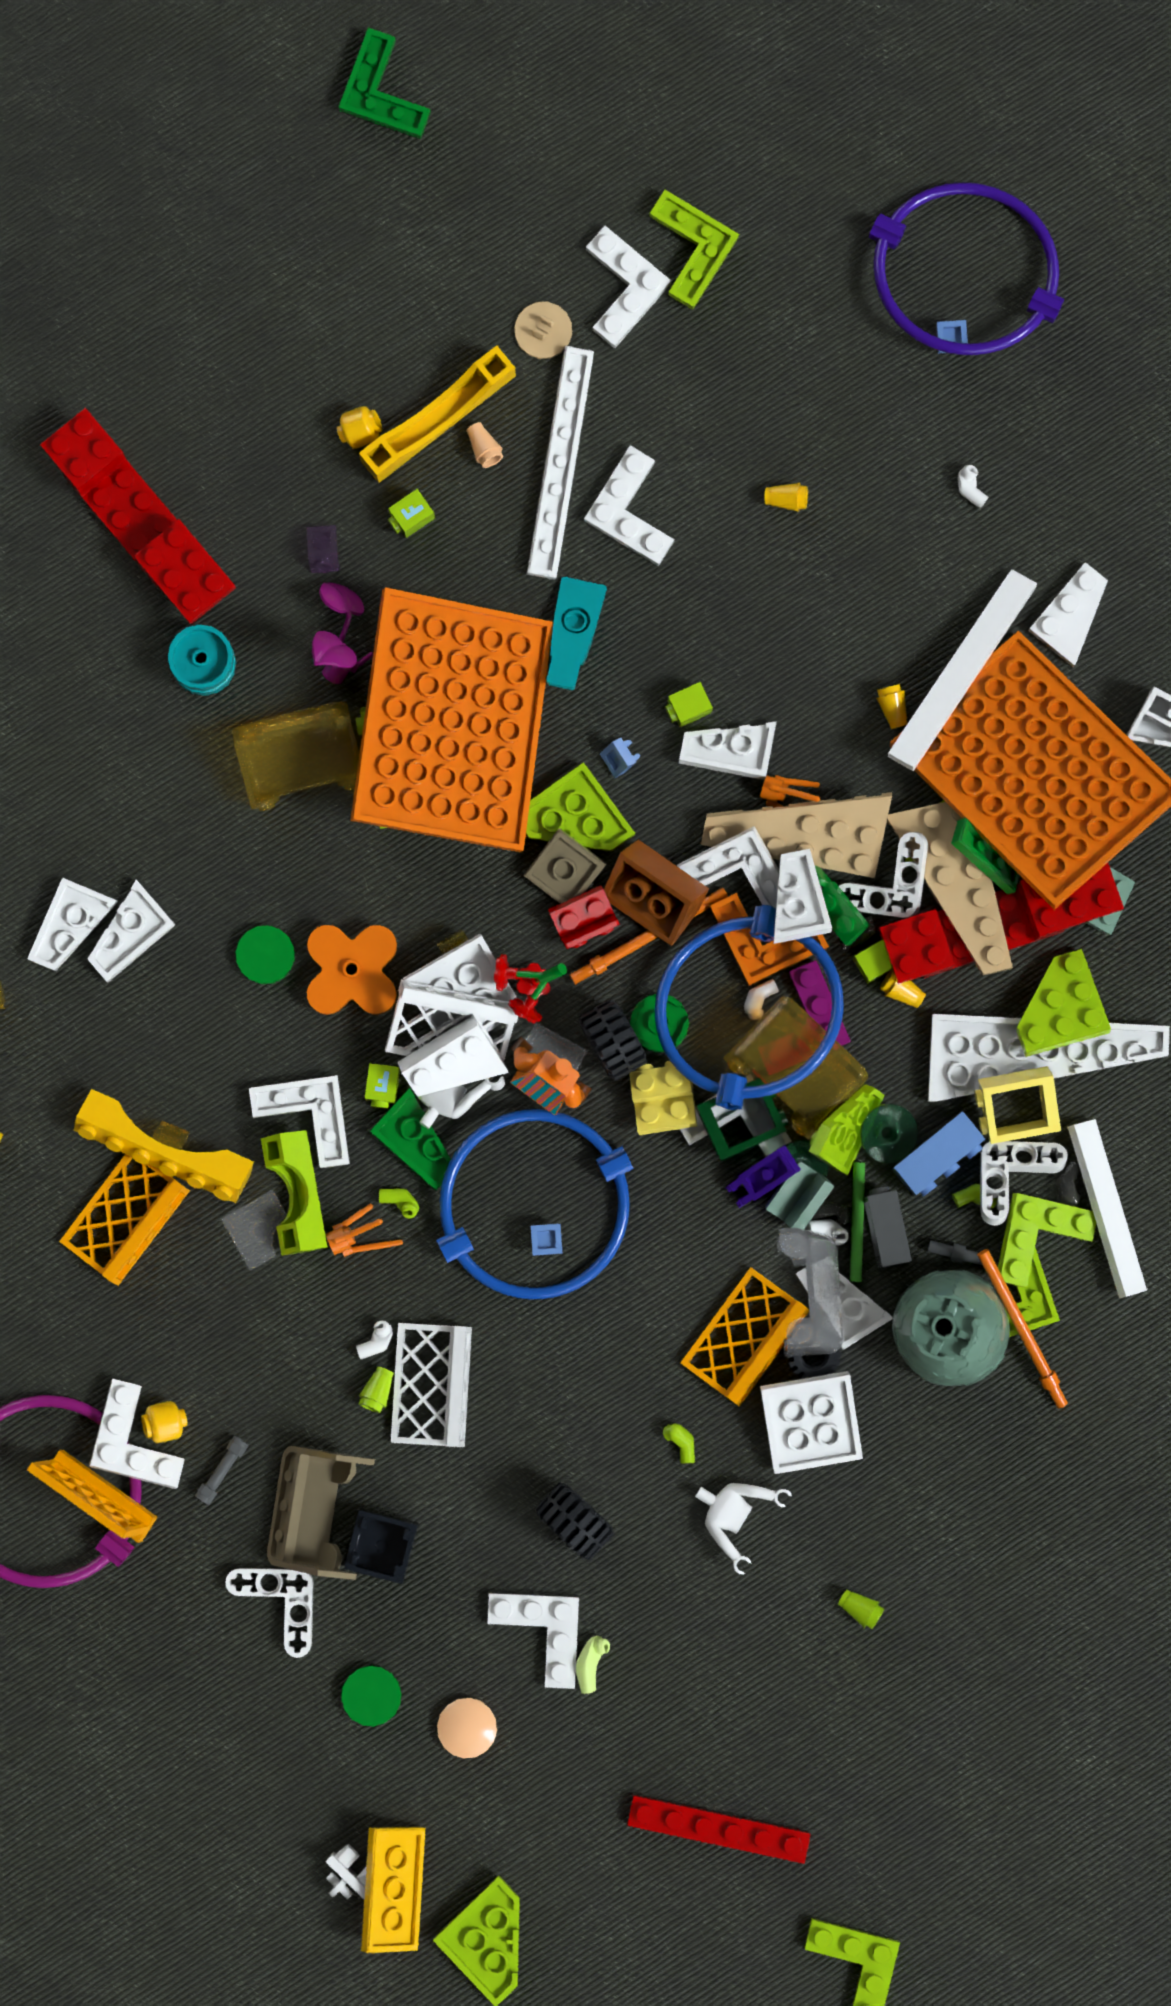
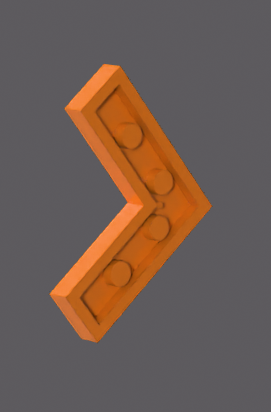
(752, 958)

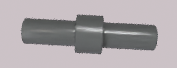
(956, 1252)

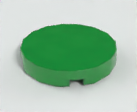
(265, 955)
(644, 1024)
(371, 1695)

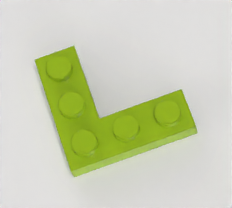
(712, 241)
(1024, 1220)
(1036, 1299)
(872, 1951)

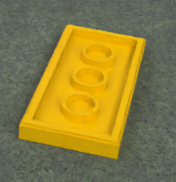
(393, 1889)

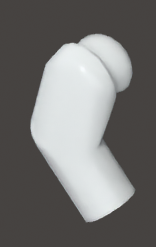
(379, 1340)

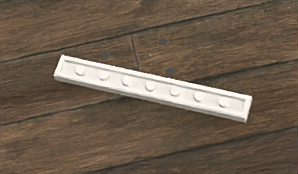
(560, 462)
(962, 670)

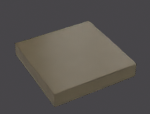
(564, 868)

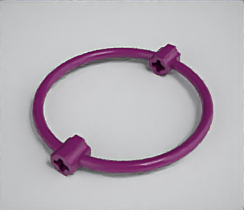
(111, 1545)

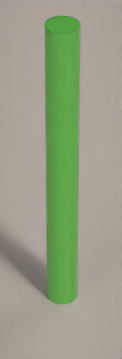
(857, 1222)

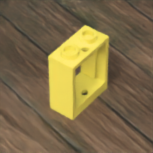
(1013, 1081)

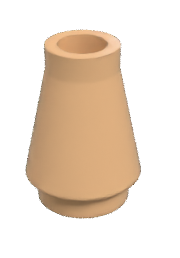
(485, 447)

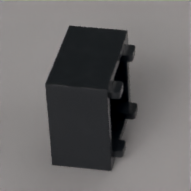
(381, 1546)

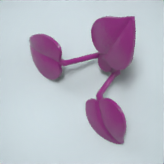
(327, 647)

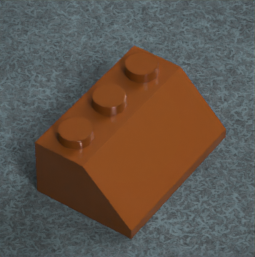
(654, 891)

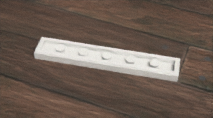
(1107, 1208)

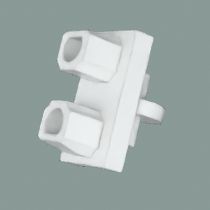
(341, 1863)

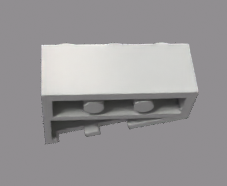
(1153, 720)
(452, 1059)

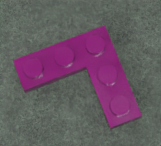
(816, 997)

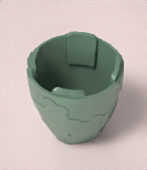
(977, 1335)

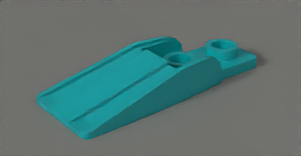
(573, 629)

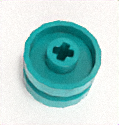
(204, 677)

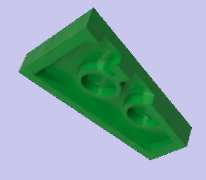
(411, 1141)

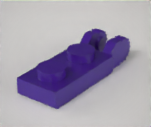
(765, 1175)

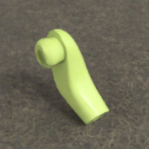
(588, 1661)

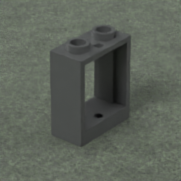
(886, 1227)

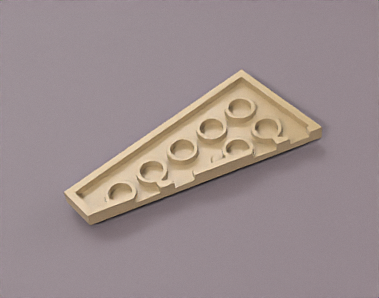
(838, 832)
(957, 885)

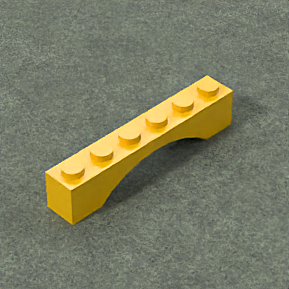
(412, 436)
(217, 1172)

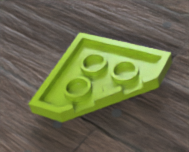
(581, 810)
(1063, 1007)
(839, 1135)
(486, 1940)

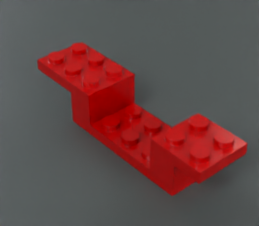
(137, 516)
(930, 945)

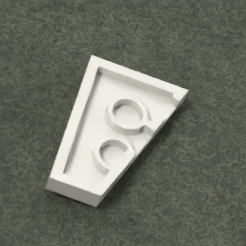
(1070, 614)
(800, 900)
(68, 922)

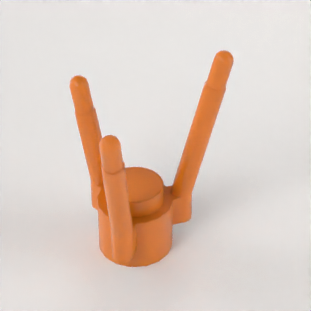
(776, 789)
(342, 1238)

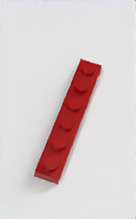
(718, 1829)

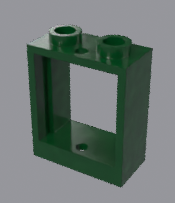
(716, 1137)

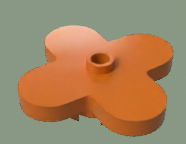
(368, 986)

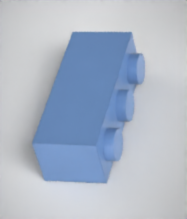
(939, 1155)

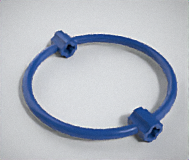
(732, 1087)
(612, 1165)

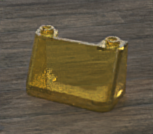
(297, 753)
(782, 1044)

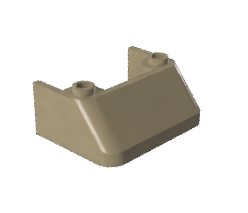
(306, 1511)

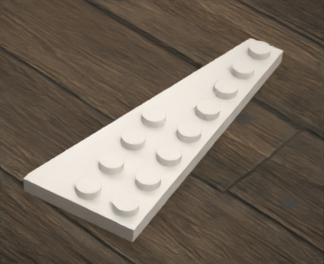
(986, 1047)

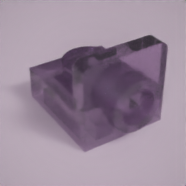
(323, 549)

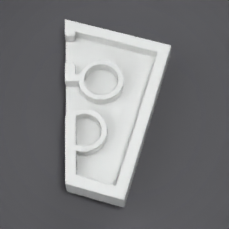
(733, 751)
(130, 933)
(858, 1311)

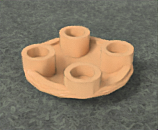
(467, 1728)

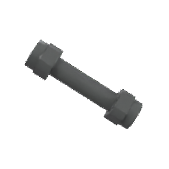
(207, 1491)

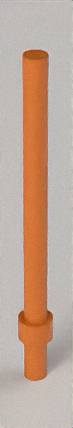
(599, 964)
(1047, 1376)

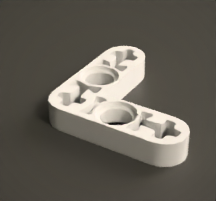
(900, 887)
(1001, 1170)
(292, 1598)

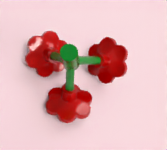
(532, 982)

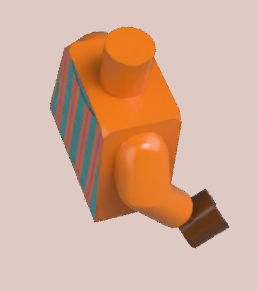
(547, 1078)

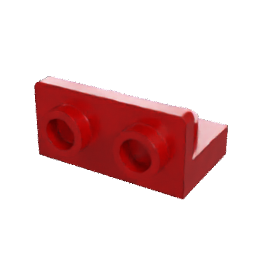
(583, 917)

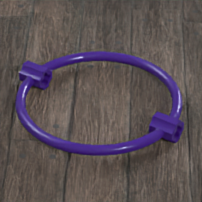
(889, 232)

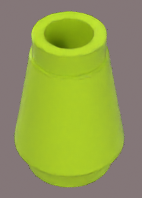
(376, 1391)
(862, 1609)

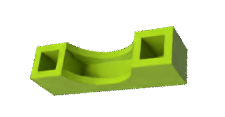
(291, 1159)

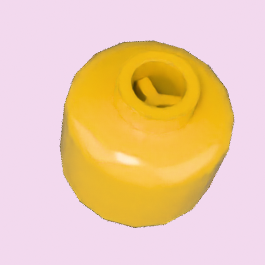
(359, 427)
(163, 1422)

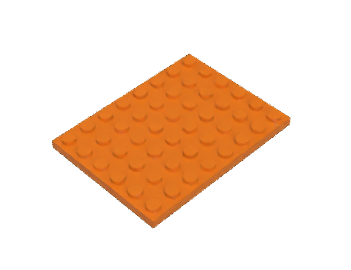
(452, 720)
(1043, 772)

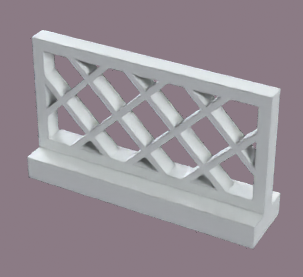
(451, 1002)
(457, 1385)

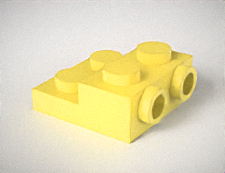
(662, 1099)

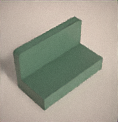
(799, 1197)

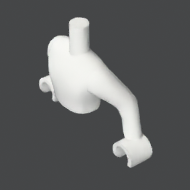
(451, 1100)
(730, 1511)

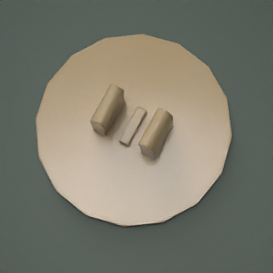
(543, 330)

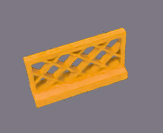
(140, 1235)
(766, 1351)
(94, 1495)

